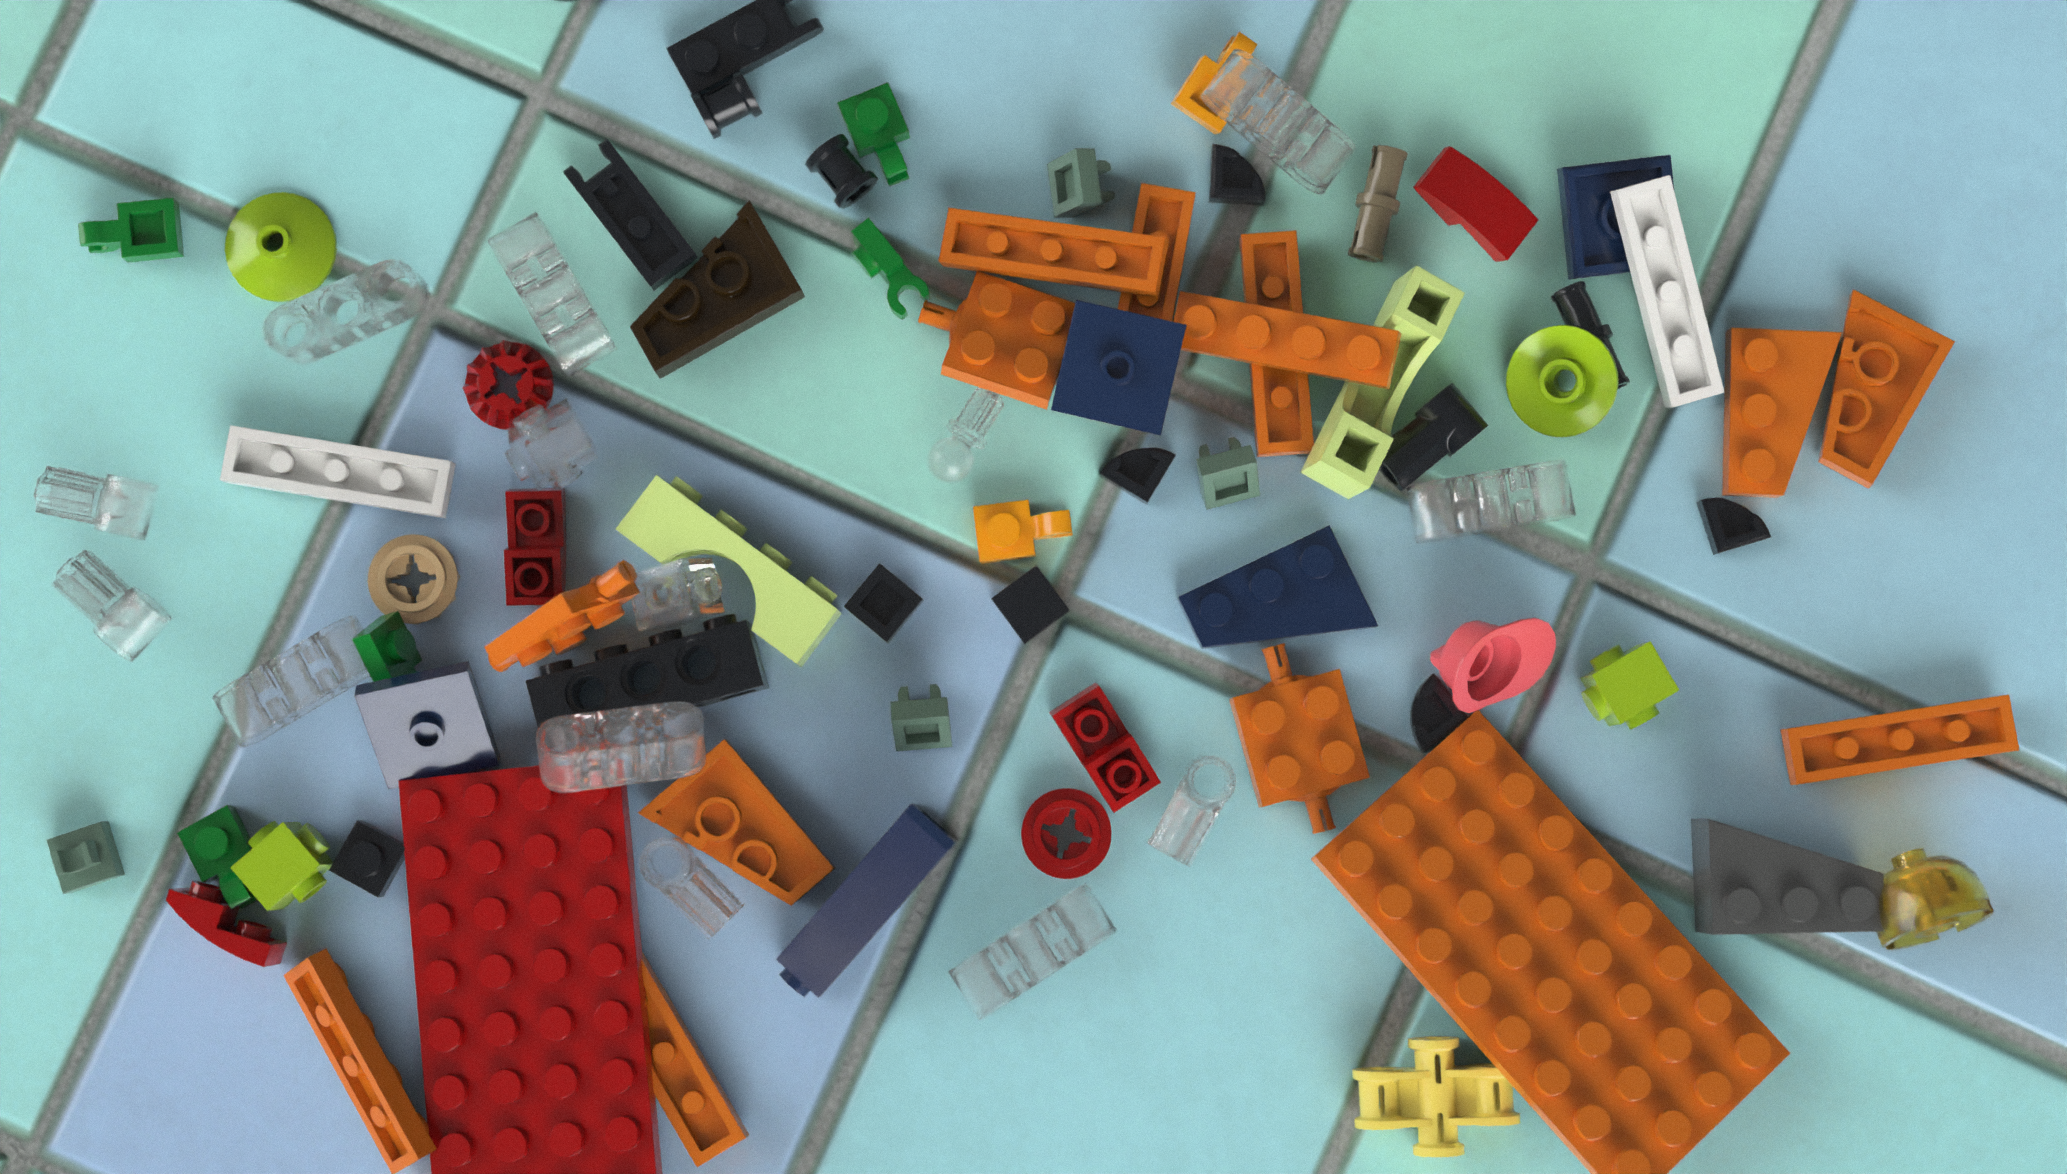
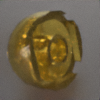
(1929, 898)

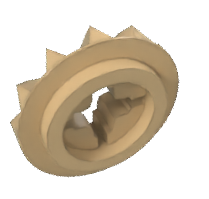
(395, 561)

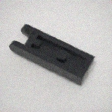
(739, 42)
(633, 219)

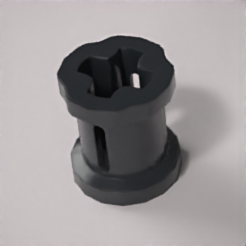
(726, 104)
(841, 171)

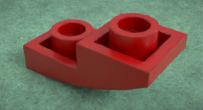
(1475, 199)
(535, 545)
(1105, 747)
(212, 918)

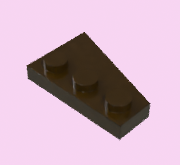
(721, 296)

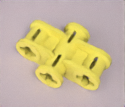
(1434, 1097)

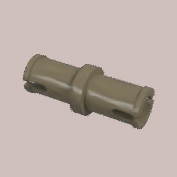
(1377, 203)

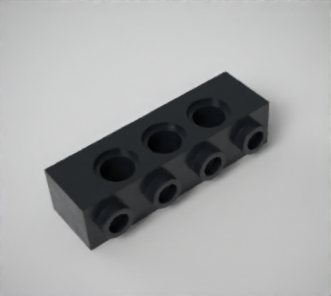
(736, 671)

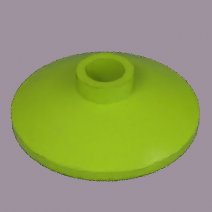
(302, 260)
(1535, 387)

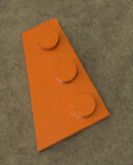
(1876, 386)
(1769, 403)
(741, 825)

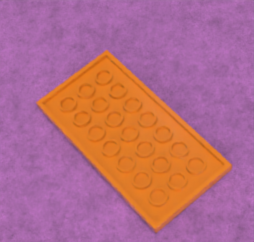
(1550, 956)

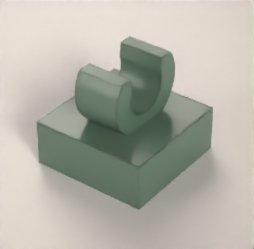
(1076, 182)
(1227, 475)
(921, 721)
(85, 857)

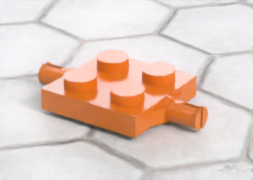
(1004, 338)
(564, 619)
(1299, 738)

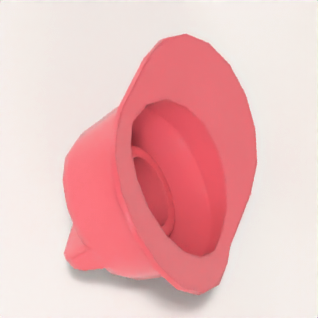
(1493, 661)

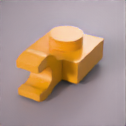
(1188, 97)
(1009, 530)

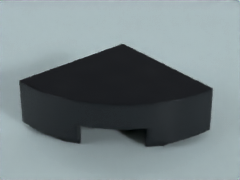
(1233, 179)
(1138, 471)
(1730, 524)
(1433, 713)

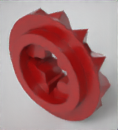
(512, 357)
(1079, 857)

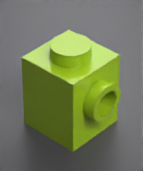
(1627, 685)
(284, 864)

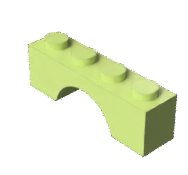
(1363, 415)
(674, 527)

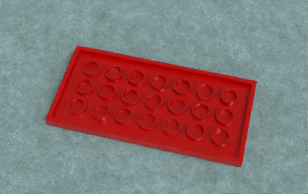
(528, 976)

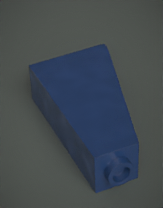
(865, 902)

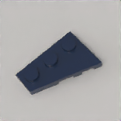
(1281, 595)

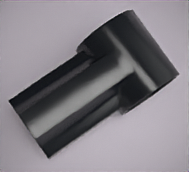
(1438, 430)

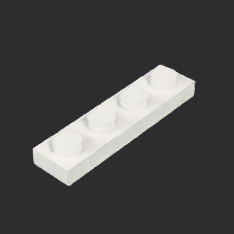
(1667, 291)
(337, 471)

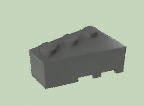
(1774, 887)

